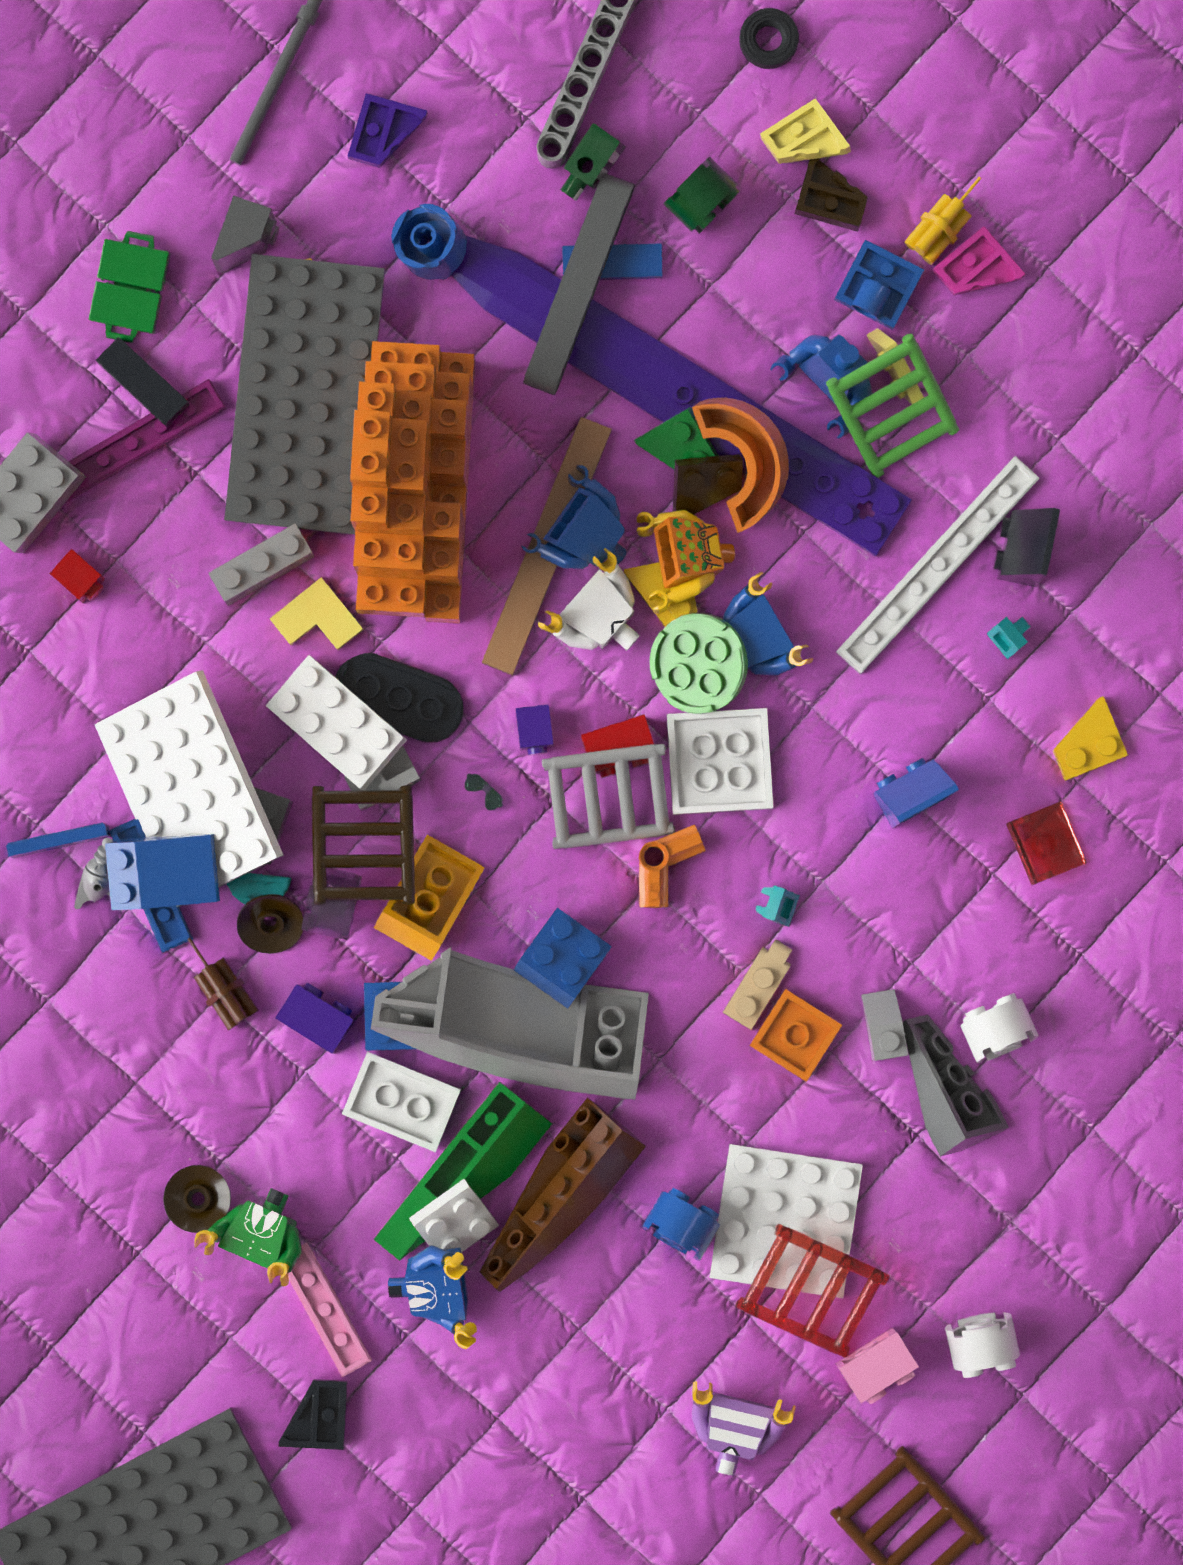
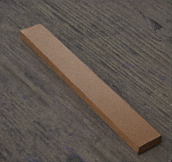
(535, 572)

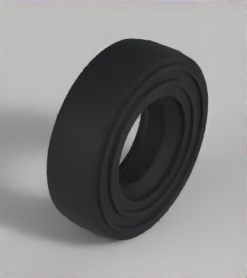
(772, 18)

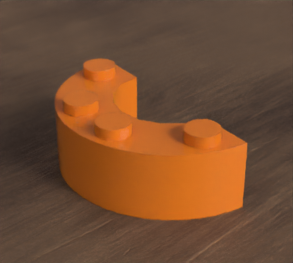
(760, 446)

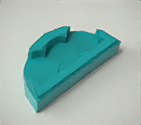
(255, 885)

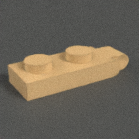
(759, 984)

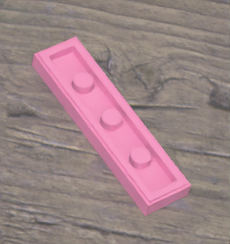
(327, 1313)

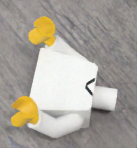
(597, 611)

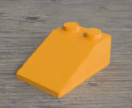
(441, 889)

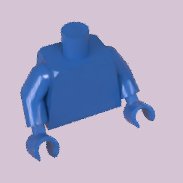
(824, 359)
(583, 527)

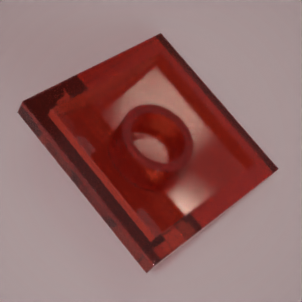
(1046, 843)

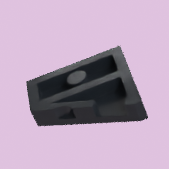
(319, 1417)

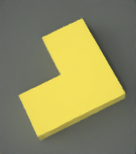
(317, 607)

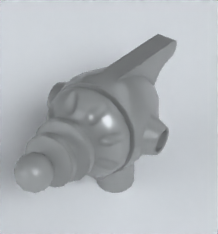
(94, 879)

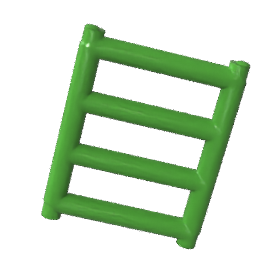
(934, 399)

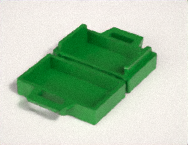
(132, 271)

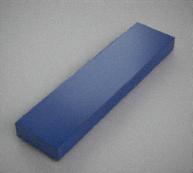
(166, 922)

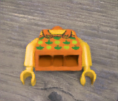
(687, 554)

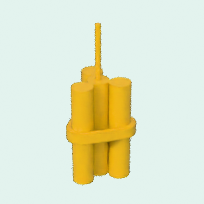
(939, 227)

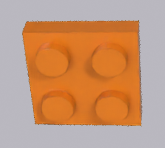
(795, 1035)

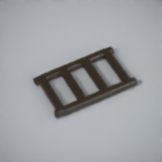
(404, 829)

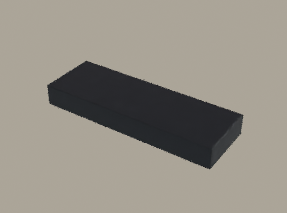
(142, 382)

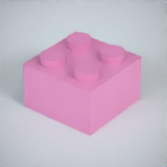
(878, 1366)

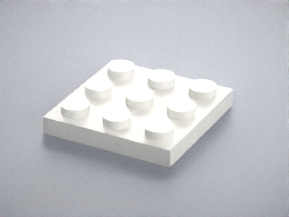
(720, 761)

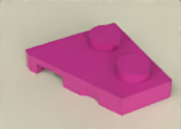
(977, 265)

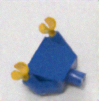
(763, 635)

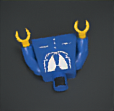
(437, 1291)

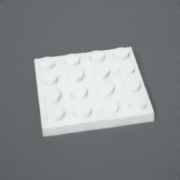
(789, 1190)

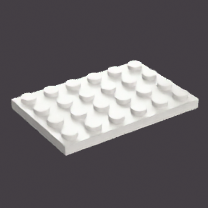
(188, 775)

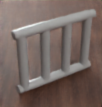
(596, 833)

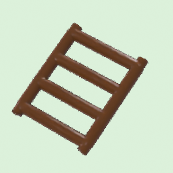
(926, 1484)

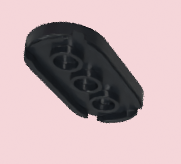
(404, 696)

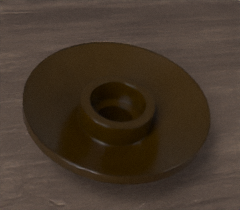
(274, 934)
(179, 1198)

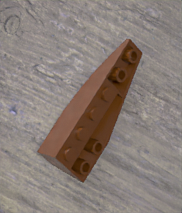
(562, 1192)

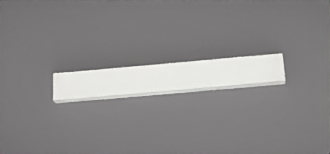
(937, 565)

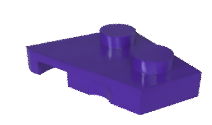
(382, 129)

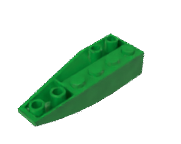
(481, 1153)

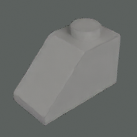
(884, 1025)

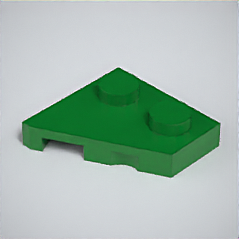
(676, 440)

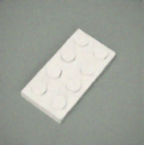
(336, 723)

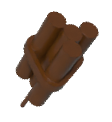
(224, 991)

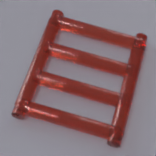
(810, 1331)

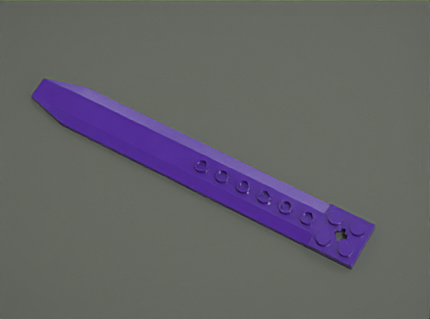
(668, 383)

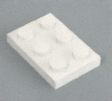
(401, 1101)

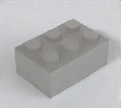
(32, 490)

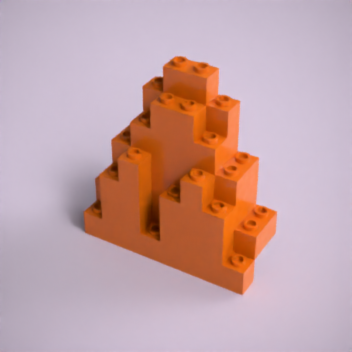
(411, 480)

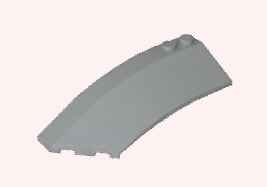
(514, 1030)

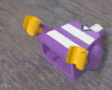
(736, 1426)

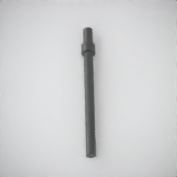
(306, 17)

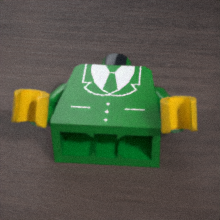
(258, 1235)

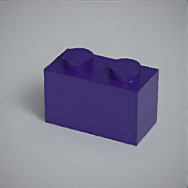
(316, 1018)

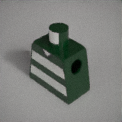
(595, 147)

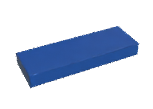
(628, 261)
(58, 840)

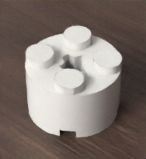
(998, 1029)
(983, 1344)

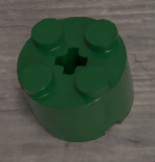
(701, 194)

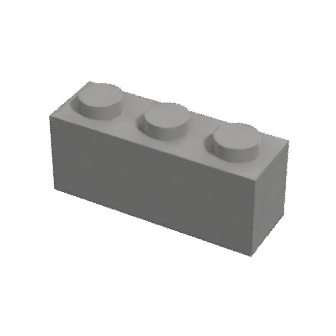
(261, 564)

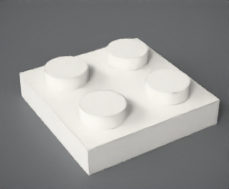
(454, 1219)

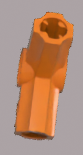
(654, 879)

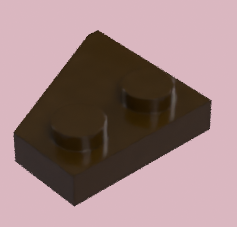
(830, 197)
(705, 481)

